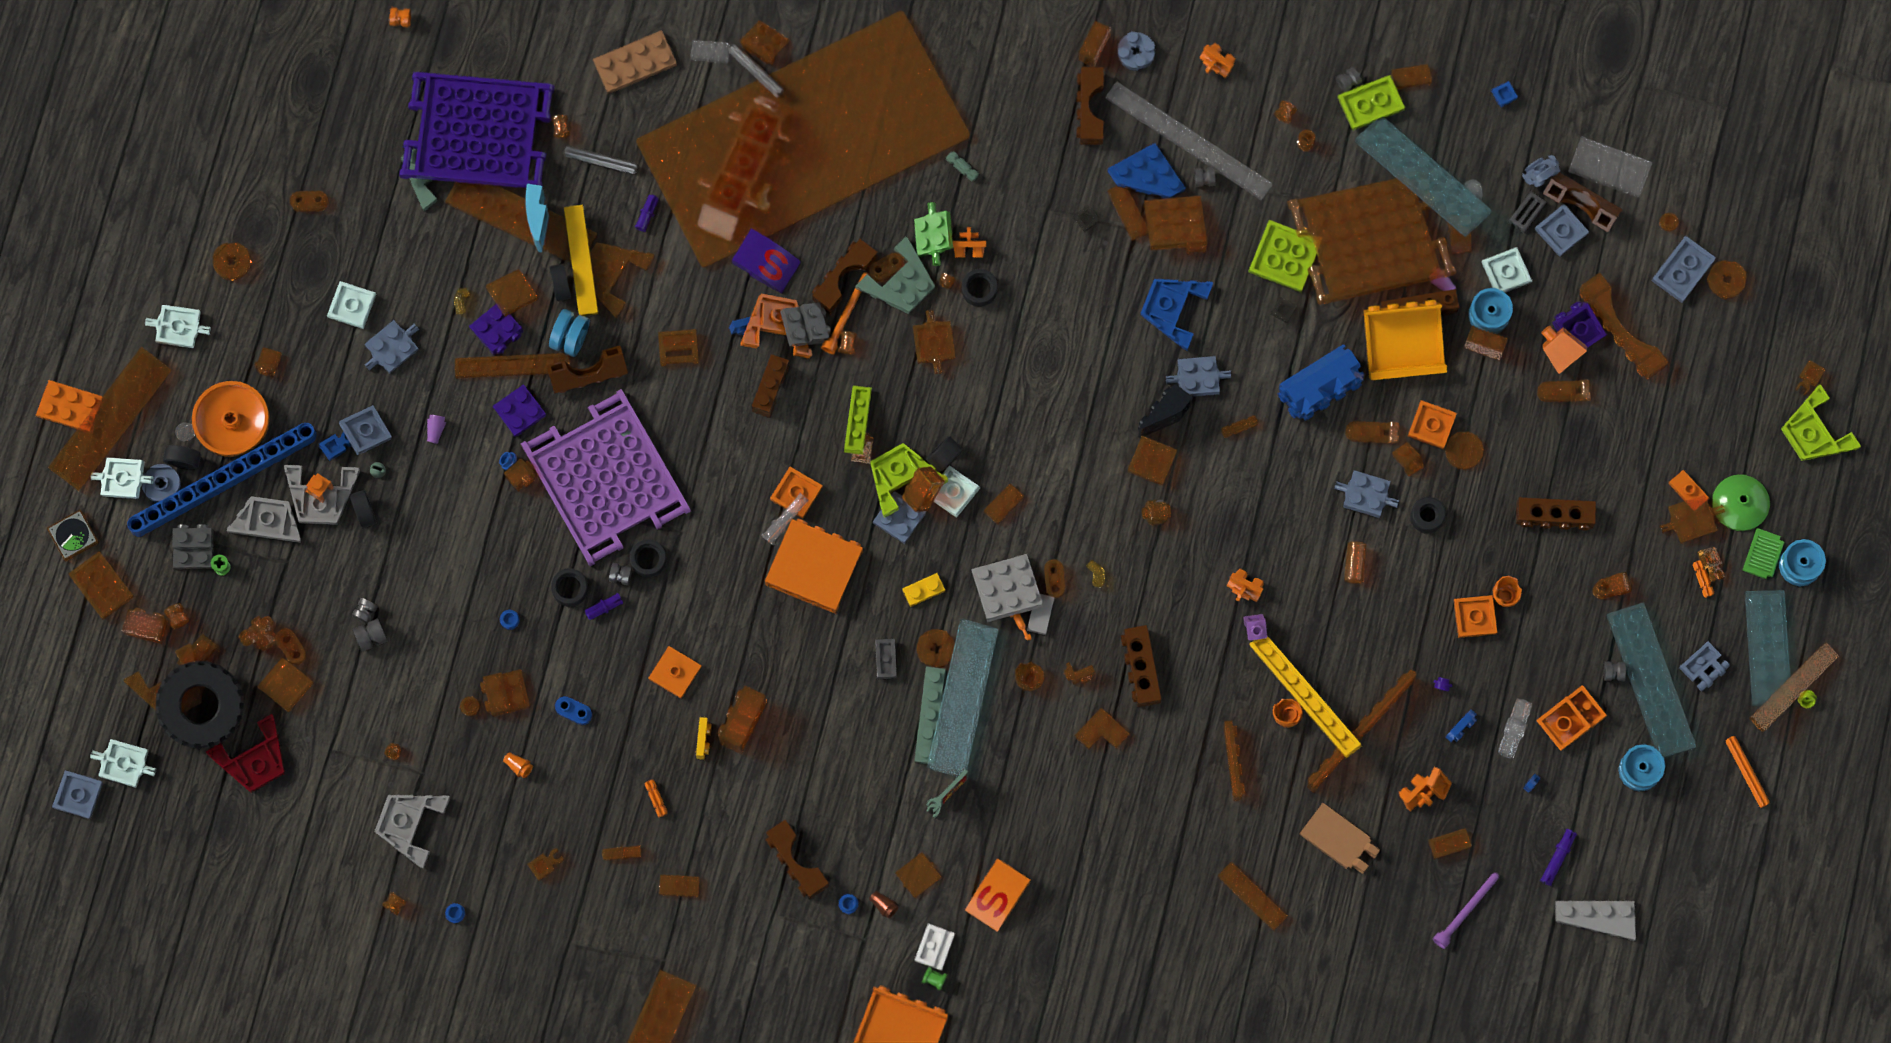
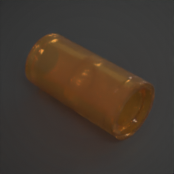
(1355, 562)

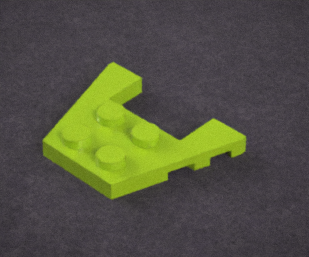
(1810, 435)
(894, 471)

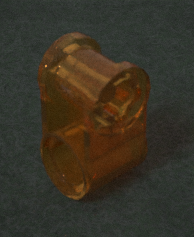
(1615, 585)

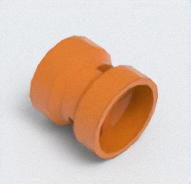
(400, 17)

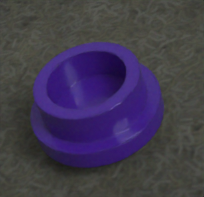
(1442, 683)

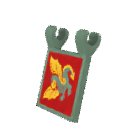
(950, 790)

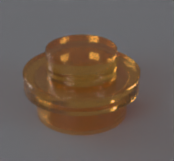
(1669, 222)
(469, 706)

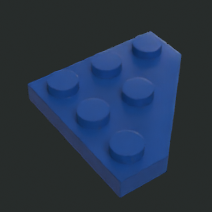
(1147, 173)

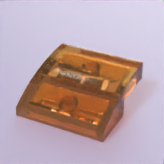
(285, 684)

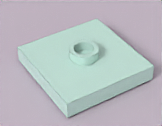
(1507, 270)
(351, 305)
(956, 492)

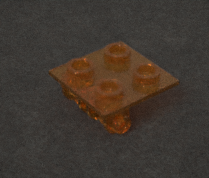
(764, 42)

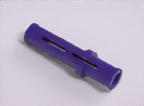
(1556, 861)

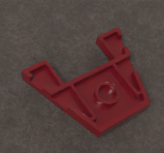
(256, 765)

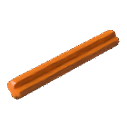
(1747, 771)

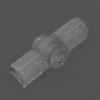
(1514, 728)

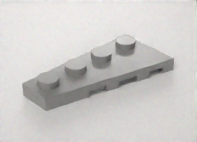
(1600, 916)

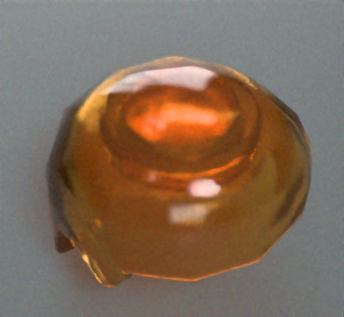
(1029, 676)

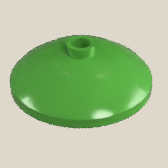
(1738, 514)

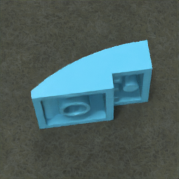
(537, 214)

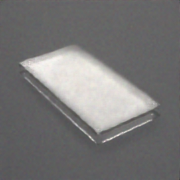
(1610, 167)

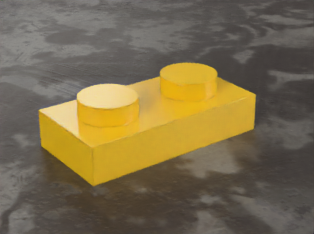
(923, 589)
(702, 746)

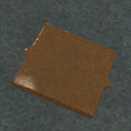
(918, 875)

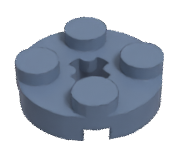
(1145, 46)
(1541, 170)
(164, 472)

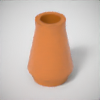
(520, 766)

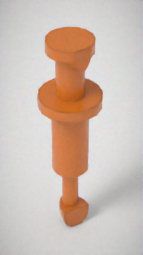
(1021, 625)

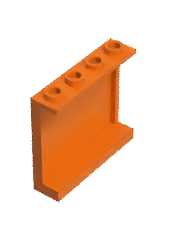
(813, 565)
(899, 1020)

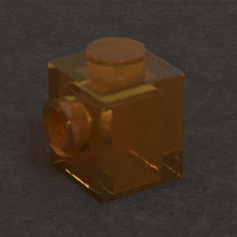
(520, 474)

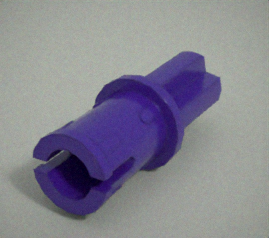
(647, 213)
(603, 606)

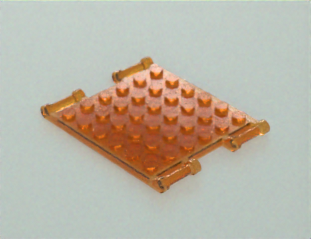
(1369, 240)

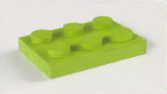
(1371, 102)

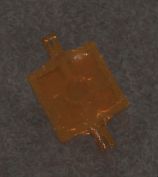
(934, 342)
(1692, 518)

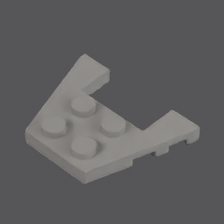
(310, 509)
(401, 819)

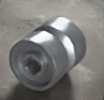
(370, 635)

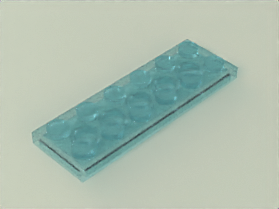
(1767, 642)

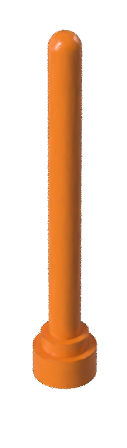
(830, 345)

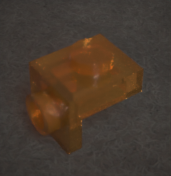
(1408, 458)
(1083, 675)

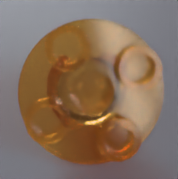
(259, 633)

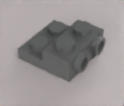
(805, 324)
(192, 547)

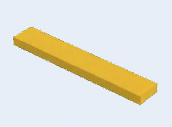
(581, 260)

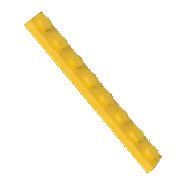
(1306, 696)

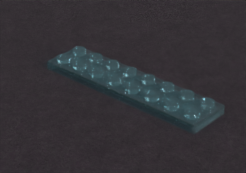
(1423, 176)
(1651, 680)
(962, 698)

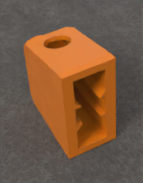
(1562, 348)

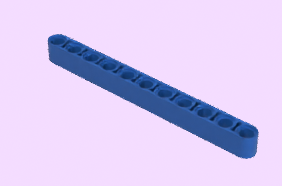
(212, 479)

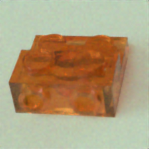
(505, 692)

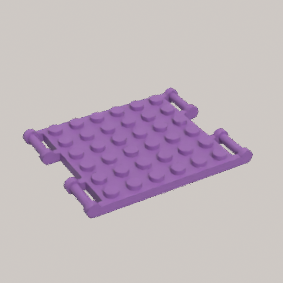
(603, 479)

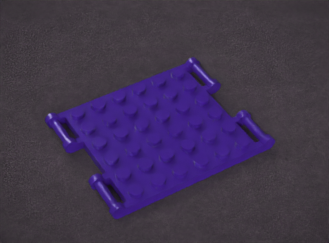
(476, 130)

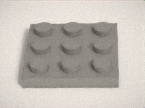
(1007, 588)

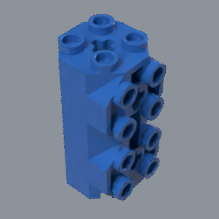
(1320, 383)

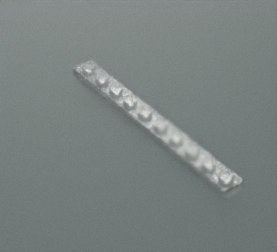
(1189, 140)

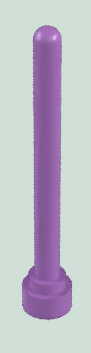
(1442, 938)

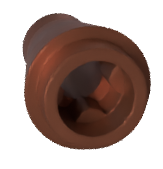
(885, 905)

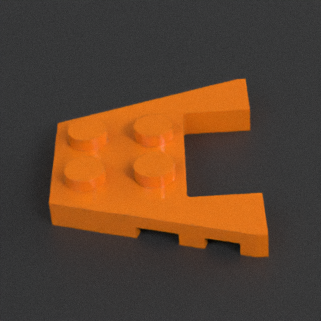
(768, 318)

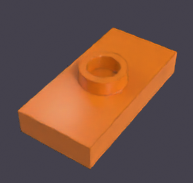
(1686, 487)
(1439, 783)

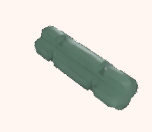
(962, 166)

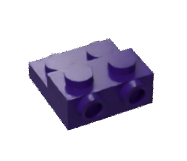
(1581, 323)
(496, 330)

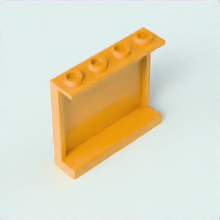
(1404, 340)

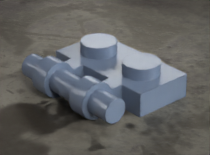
(1700, 661)

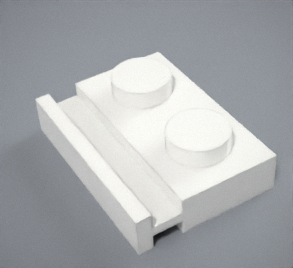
(934, 947)

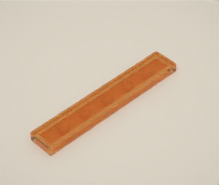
(506, 365)
(1793, 687)

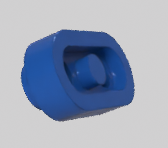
(572, 711)
(1467, 721)

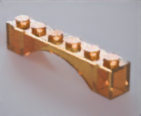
(1646, 357)

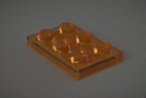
(101, 585)

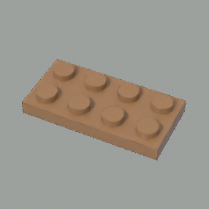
(634, 62)

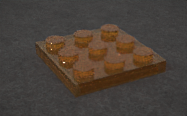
(1175, 223)

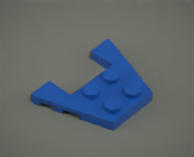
(1166, 303)

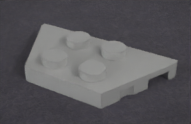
(266, 519)

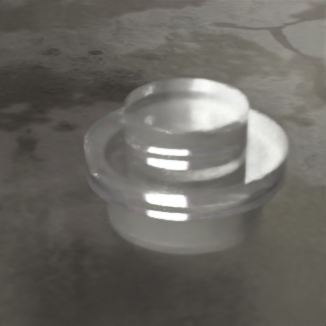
(184, 432)

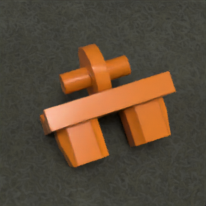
(1215, 61)
(978, 246)
(1245, 588)
(1419, 796)

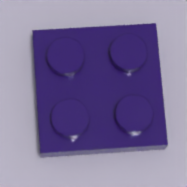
(519, 410)

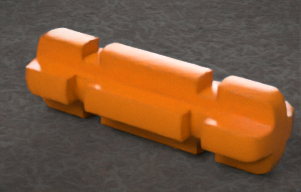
(1703, 579)
(656, 798)

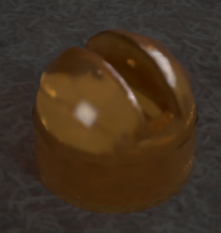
(946, 280)
(393, 751)

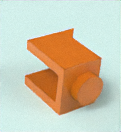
(317, 486)

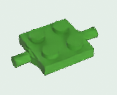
(933, 233)

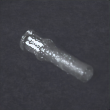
(779, 526)

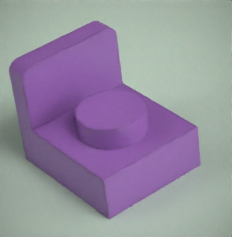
(1255, 627)

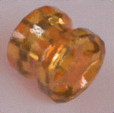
(1285, 112)
(394, 903)

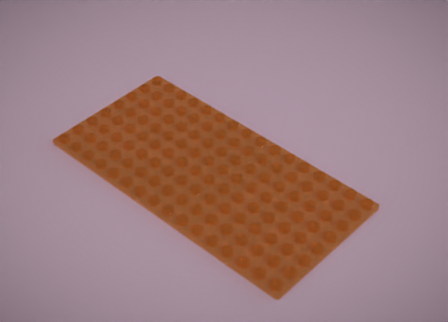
(855, 120)

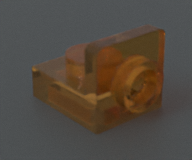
(268, 361)
(866, 457)

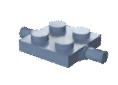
(391, 346)
(1198, 376)
(1366, 494)

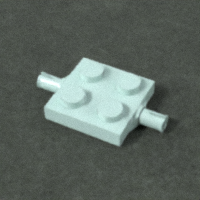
(177, 326)
(122, 478)
(123, 763)

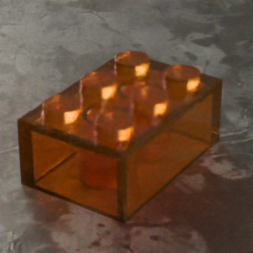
(742, 719)

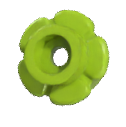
(1807, 699)

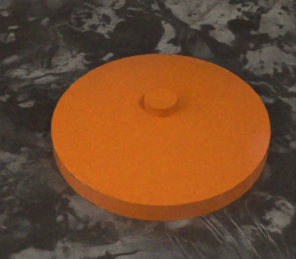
(230, 418)

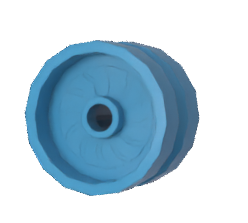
(1491, 300)
(569, 332)
(1812, 563)
(1640, 756)

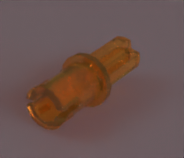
(621, 852)

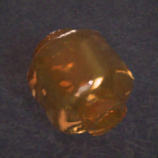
(1156, 512)

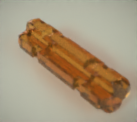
(1239, 426)

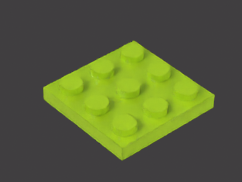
(1283, 256)

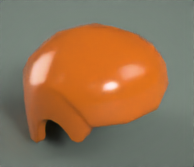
(1507, 591)
(1287, 712)

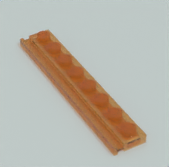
(1364, 727)

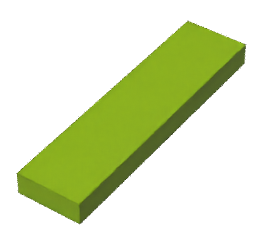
(857, 420)

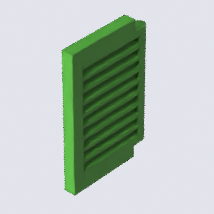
(1763, 554)

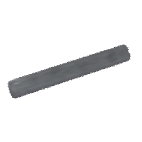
(756, 70)
(600, 159)

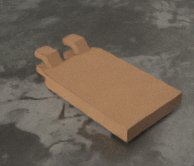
(1338, 838)

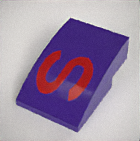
(766, 261)

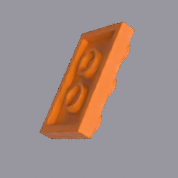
(66, 404)

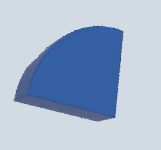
(1531, 783)

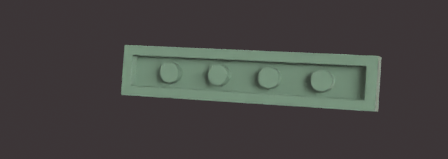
(929, 712)

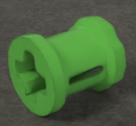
(217, 561)
(934, 978)

